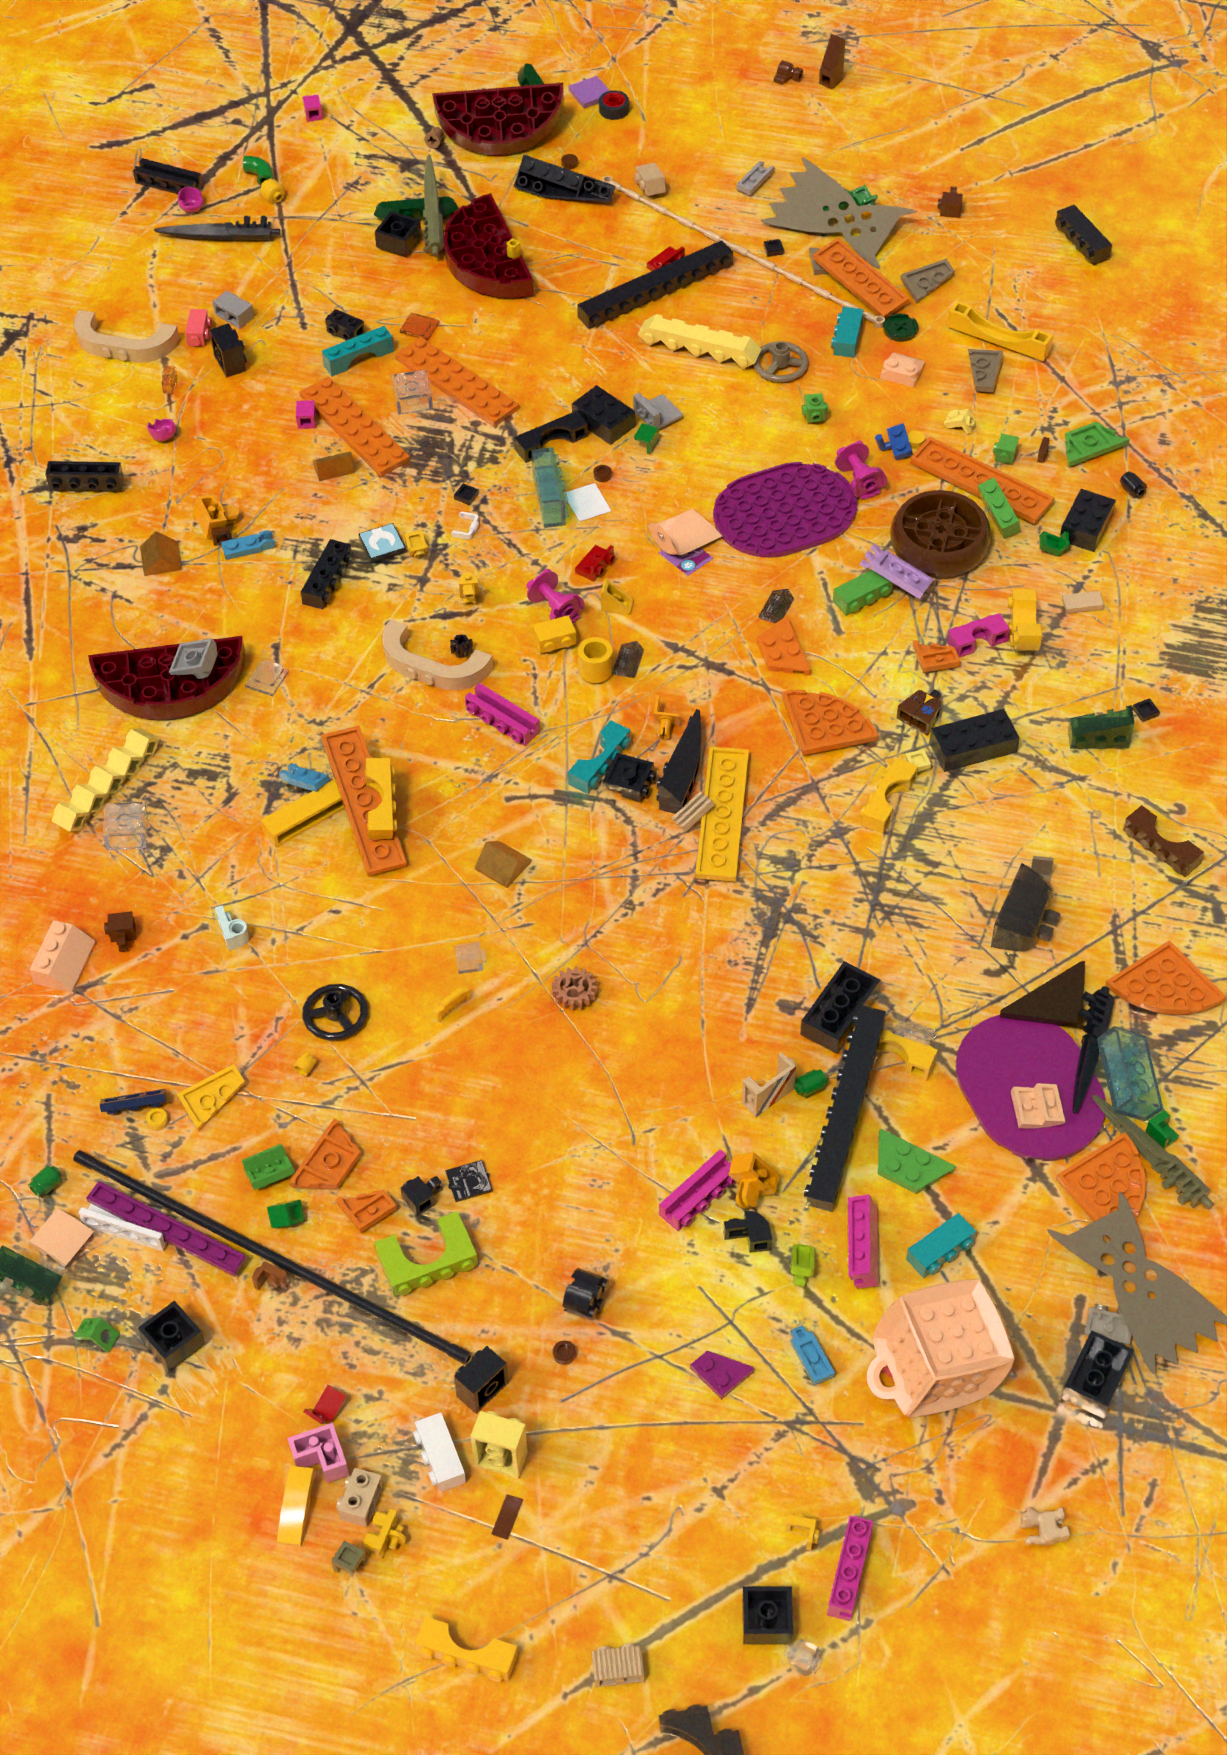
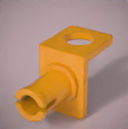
(665, 720)

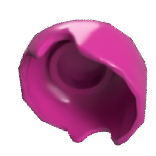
(190, 199)
(161, 429)

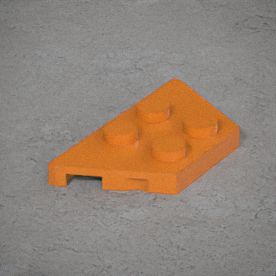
(782, 650)
(327, 1161)

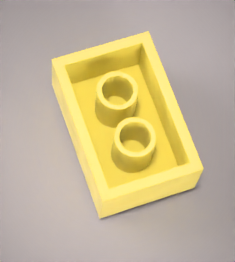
(499, 1444)

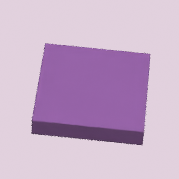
(588, 91)

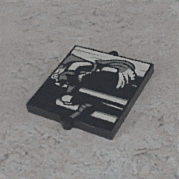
(468, 1181)

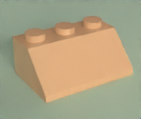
(61, 957)

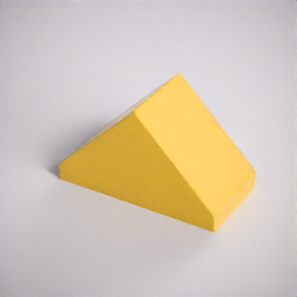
(614, 599)

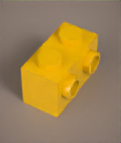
(554, 634)

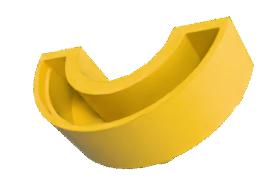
(1024, 632)

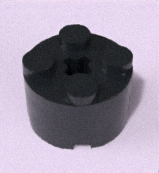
(585, 1294)

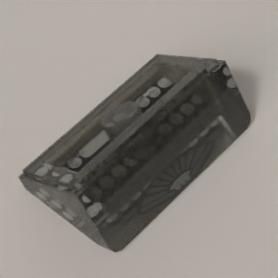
(776, 605)
(628, 659)

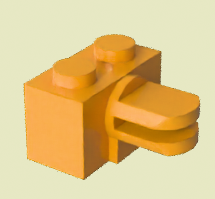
(212, 514)
(754, 1179)

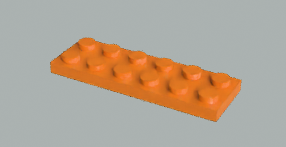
(860, 278)

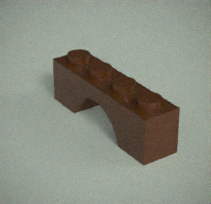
(1181, 856)

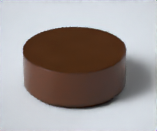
(569, 161)
(602, 473)
(564, 1352)

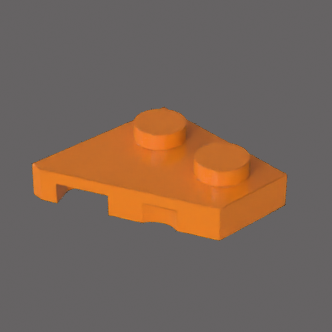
(935, 656)
(367, 1208)

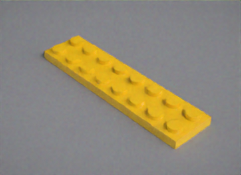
(722, 823)

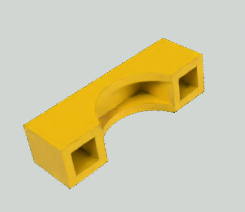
(898, 778)
(380, 820)
(917, 1056)
(493, 1660)

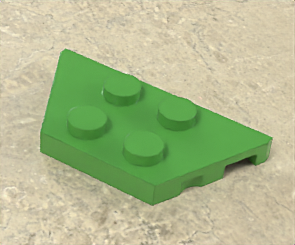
(1091, 442)
(909, 1164)

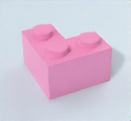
(321, 1447)

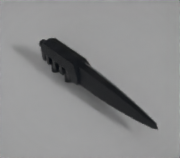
(225, 230)
(1097, 1024)

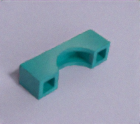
(338, 357)
(587, 773)

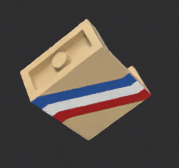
(758, 1098)

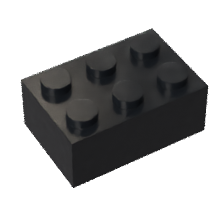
(605, 414)
(1088, 519)
(1097, 1374)

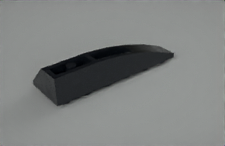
(560, 183)
(682, 769)

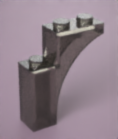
(696, 1728)

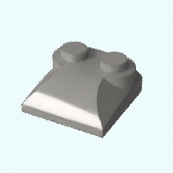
(195, 658)

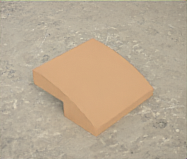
(1037, 1106)
(61, 1237)

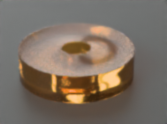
(169, 380)

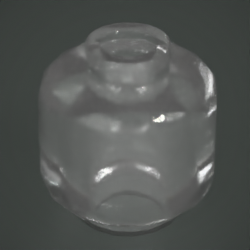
(803, 1657)

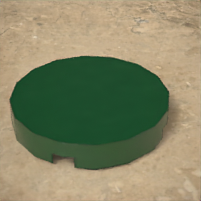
(900, 327)

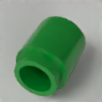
(810, 1082)
(45, 1181)

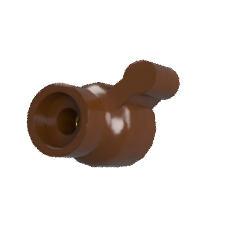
(787, 70)

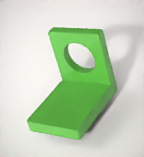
(91, 1330)

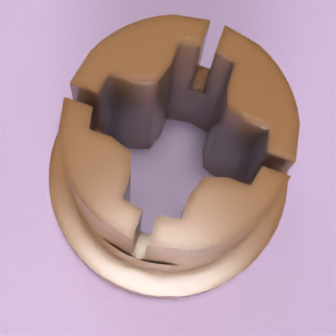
(434, 137)

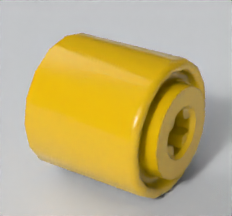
(595, 660)

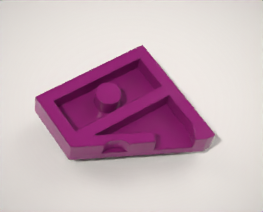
(720, 1372)

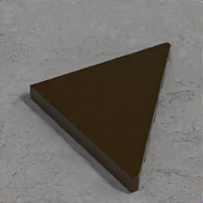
(1054, 1001)

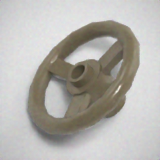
(781, 358)

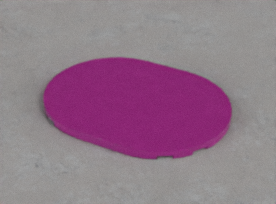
(784, 509)
(1020, 1054)

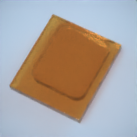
(419, 325)

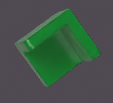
(649, 435)
(1160, 1130)
(286, 1213)

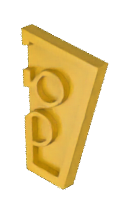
(210, 1095)

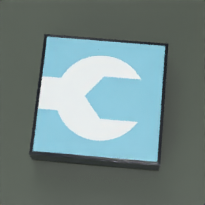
(382, 543)

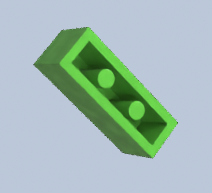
(999, 508)
(861, 592)

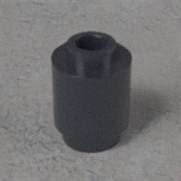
(1133, 484)

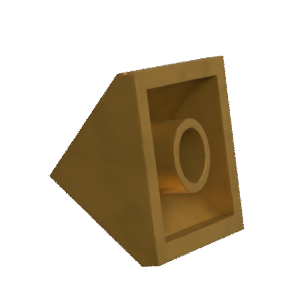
(334, 466)
(160, 555)
(501, 863)

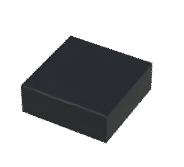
(773, 247)
(466, 494)
(1146, 710)

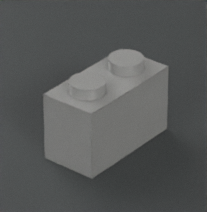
(233, 309)

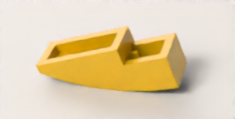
(295, 1505)

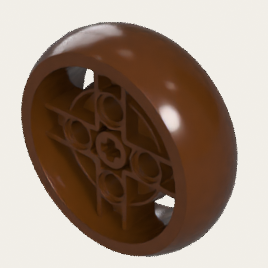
(941, 533)

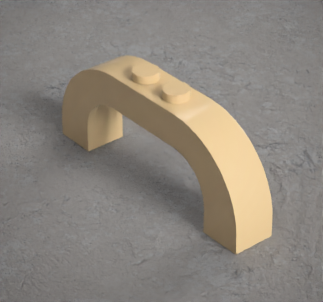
(124, 348)
(429, 671)

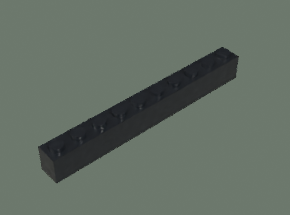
(654, 284)
(846, 1108)

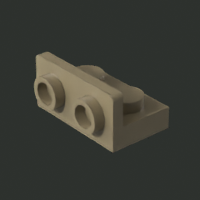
(1107, 1324)

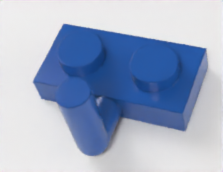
(898, 442)

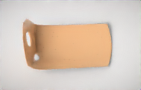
(683, 533)

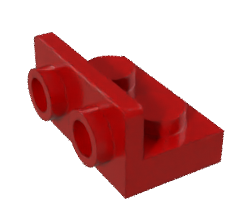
(665, 257)
(595, 562)

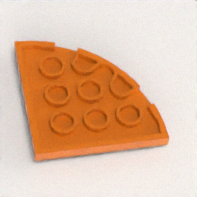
(826, 722)
(1166, 984)
(1102, 1175)

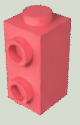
(197, 327)

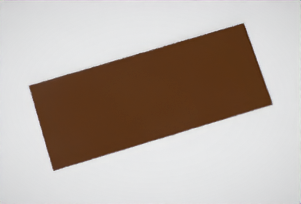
(507, 1516)

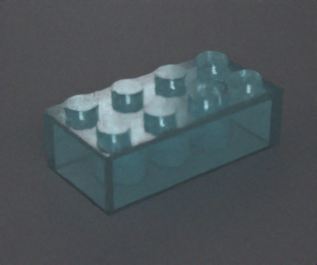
(549, 487)
(1130, 1074)

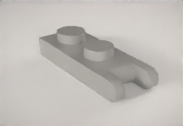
(754, 178)

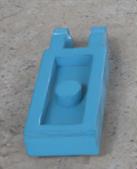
(248, 545)
(304, 777)

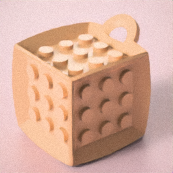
(941, 1348)

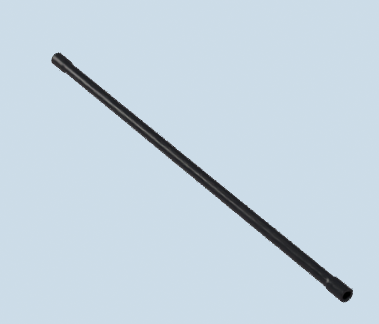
(452, 1350)

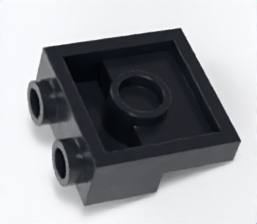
(630, 776)

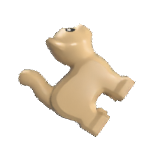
(1047, 1525)

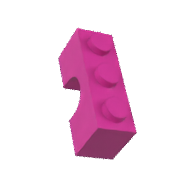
(991, 629)

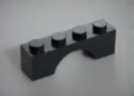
(569, 427)

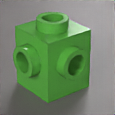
(814, 408)

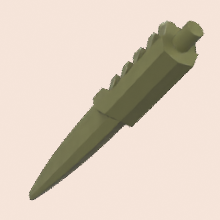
(433, 221)
(1160, 1160)

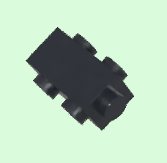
(344, 325)

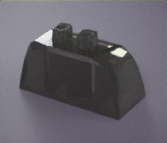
(1025, 913)

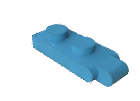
(811, 1355)

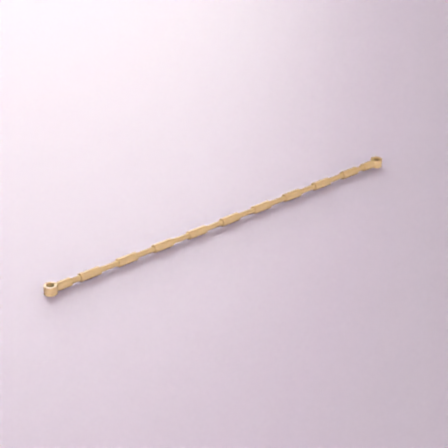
(877, 320)

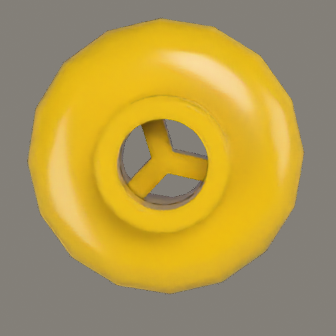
(272, 191)

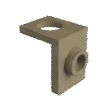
(1043, 866)

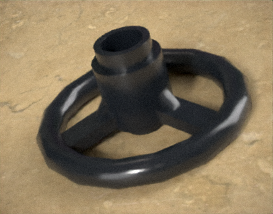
(334, 1010)

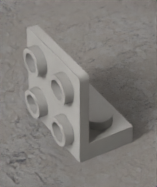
(657, 411)

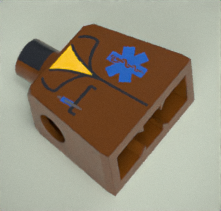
(921, 710)

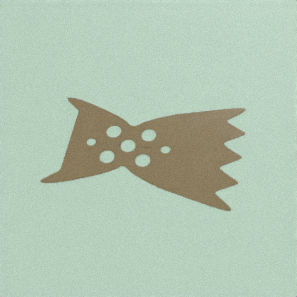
(806, 213)
(1155, 1322)

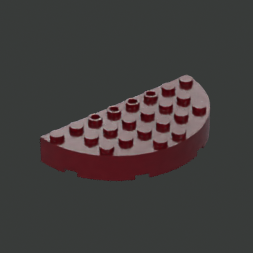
(500, 118)
(478, 251)
(143, 687)

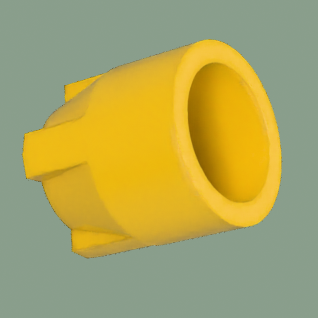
(513, 248)
(304, 1064)

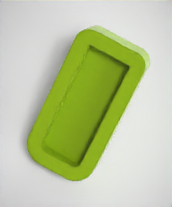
(802, 1263)

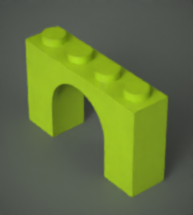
(406, 1276)

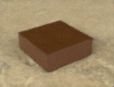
(1043, 450)
(221, 534)

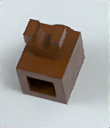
(950, 204)
(121, 928)

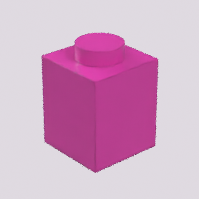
(312, 108)
(306, 414)

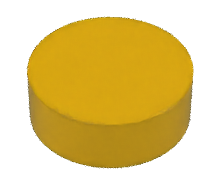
(916, 438)
(157, 1119)

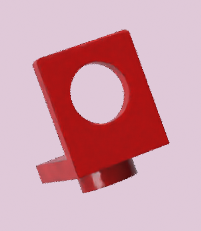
(327, 1406)

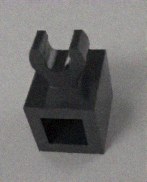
(420, 1195)

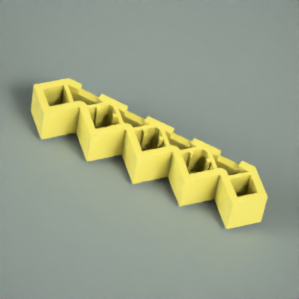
(699, 340)
(106, 780)

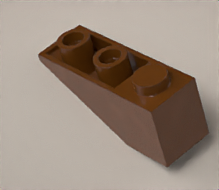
(833, 63)

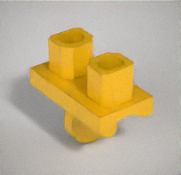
(468, 588)
(387, 1523)

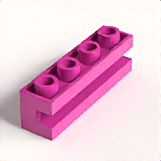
(502, 715)
(697, 1192)
(862, 1241)
(850, 1568)

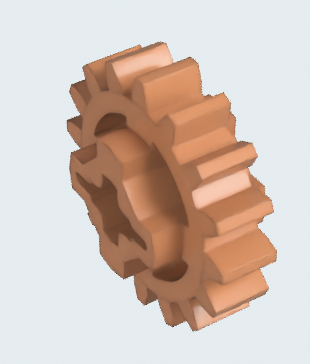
(574, 988)

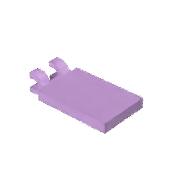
(897, 571)

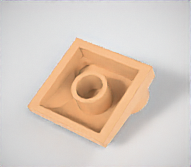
(902, 369)

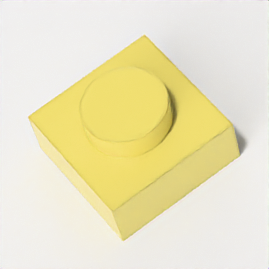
(919, 758)

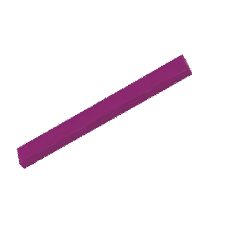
(171, 1229)

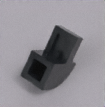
(753, 1227)

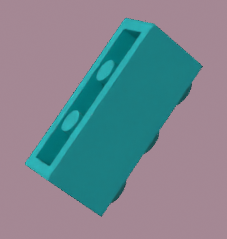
(847, 331)
(941, 1245)

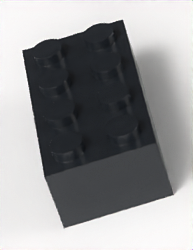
(974, 740)
(833, 1011)

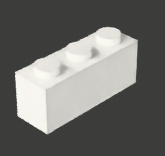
(439, 1452)

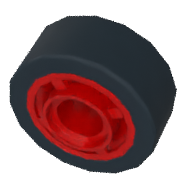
(614, 105)

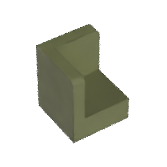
(348, 1558)

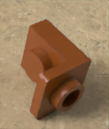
(271, 1274)

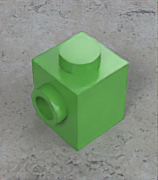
(1006, 449)

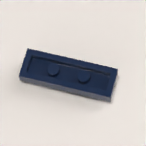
(133, 1101)

